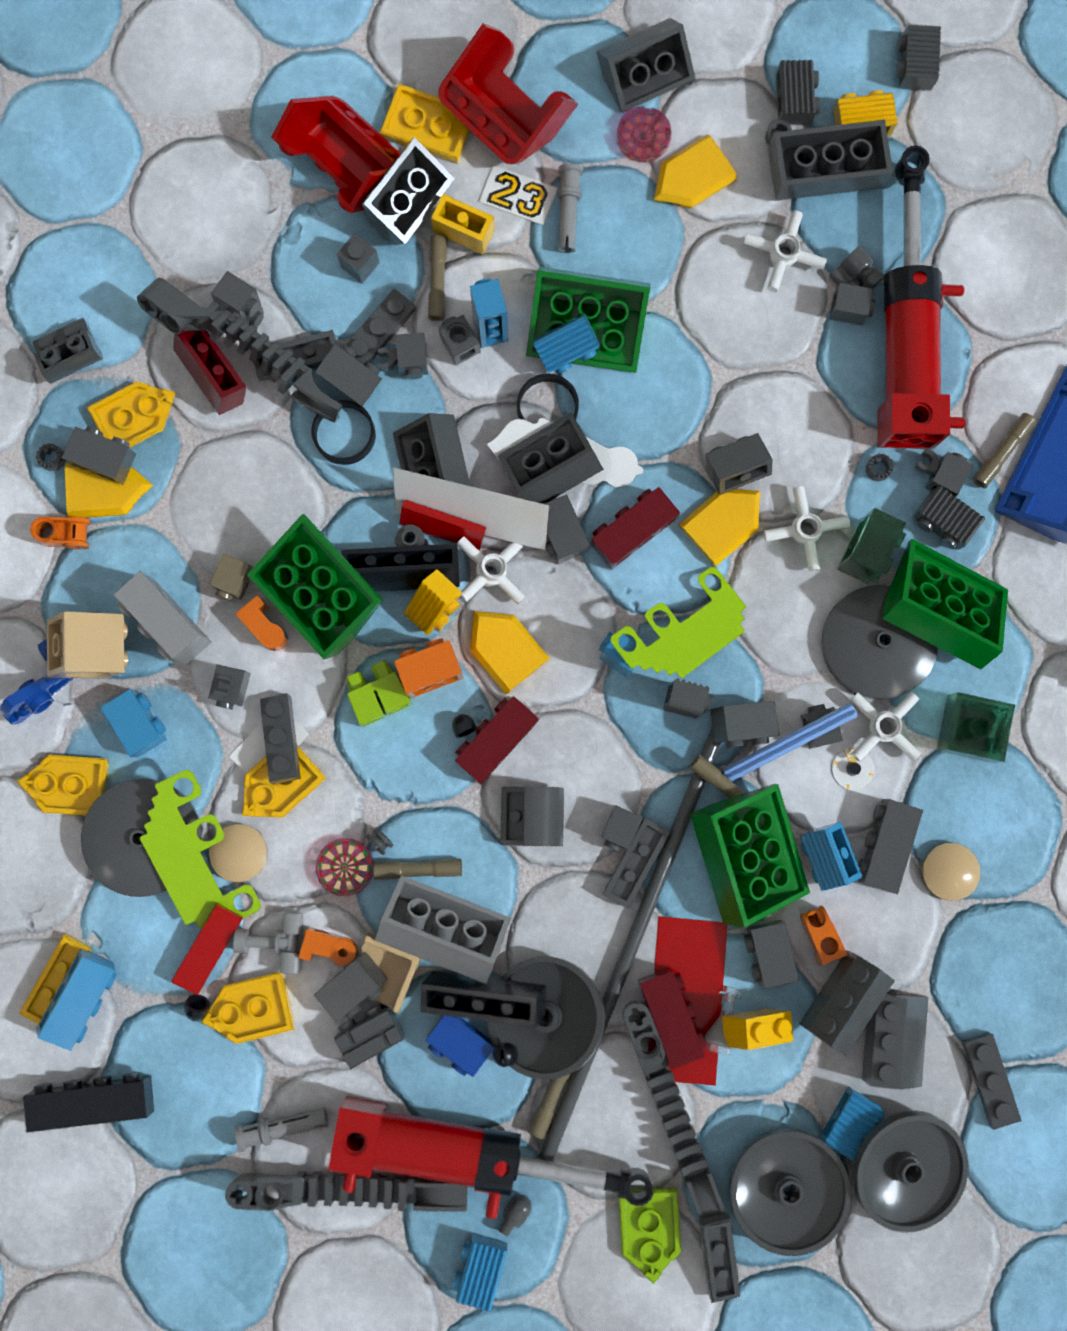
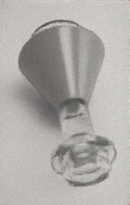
(714, 1035)

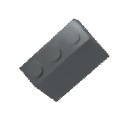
(647, 64)
(406, 193)
(432, 448)
(550, 461)
(847, 1002)
(896, 1042)

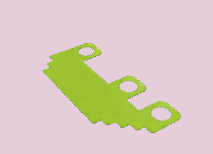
(694, 640)
(177, 855)

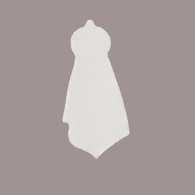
(623, 465)

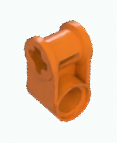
(67, 531)

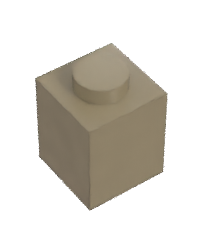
(231, 578)

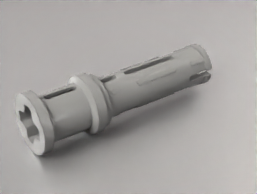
(569, 195)
(267, 1130)

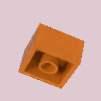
(428, 668)

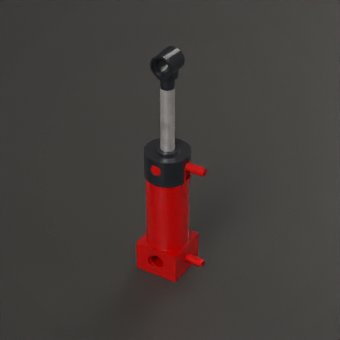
(914, 408)
(454, 1155)

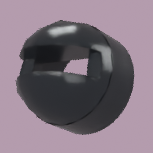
(463, 725)
(196, 1007)
(510, 1054)

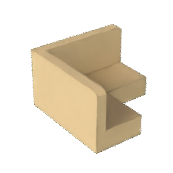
(397, 967)

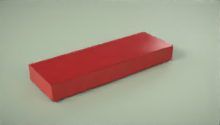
(441, 524)
(207, 948)

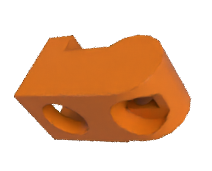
(260, 625)
(822, 936)
(329, 945)

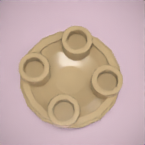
(239, 854)
(951, 871)

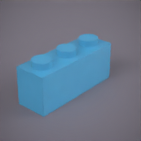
(489, 312)
(76, 1000)

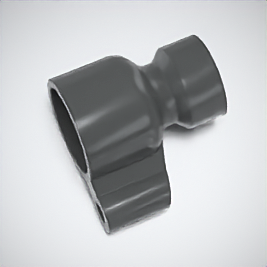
(857, 265)

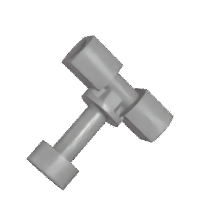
(284, 942)

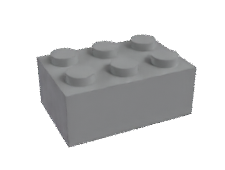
(161, 619)

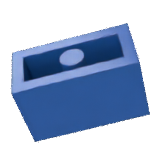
(460, 1043)

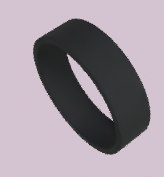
(547, 377)
(352, 459)

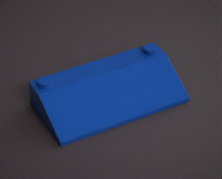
(1039, 483)

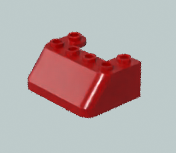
(494, 105)
(339, 145)

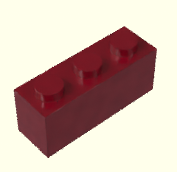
(210, 370)
(634, 527)
(496, 739)
(672, 1017)

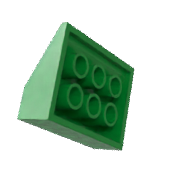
(612, 306)
(315, 588)
(947, 605)
(750, 855)

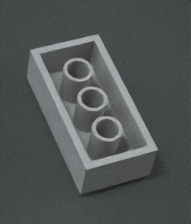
(443, 929)

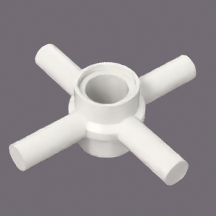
(789, 242)
(814, 521)
(485, 579)
(874, 726)

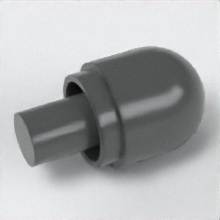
(515, 1213)

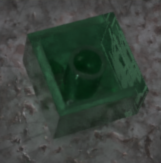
(872, 546)
(975, 727)

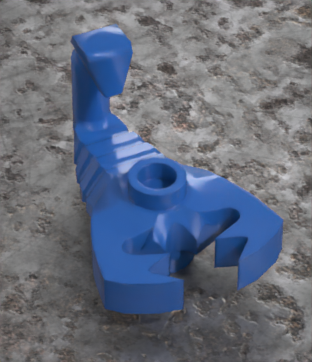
(32, 695)

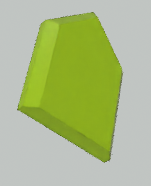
(651, 1231)

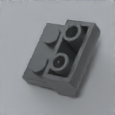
(66, 351)
(532, 816)

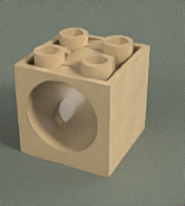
(86, 645)

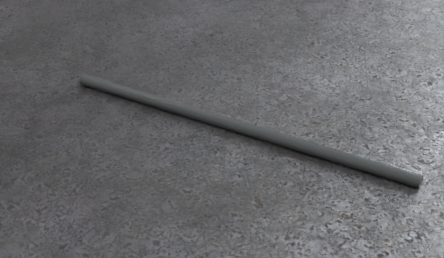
(631, 946)

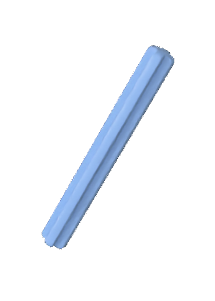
(790, 742)

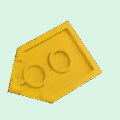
(694, 174)
(133, 412)
(98, 497)
(723, 523)
(505, 649)
(66, 783)
(277, 800)
(251, 1009)

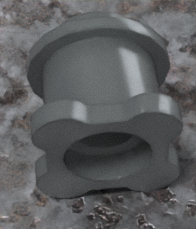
(407, 531)

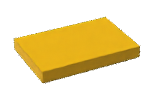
(426, 119)

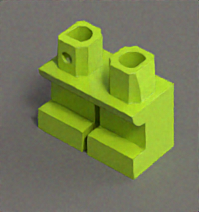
(364, 697)

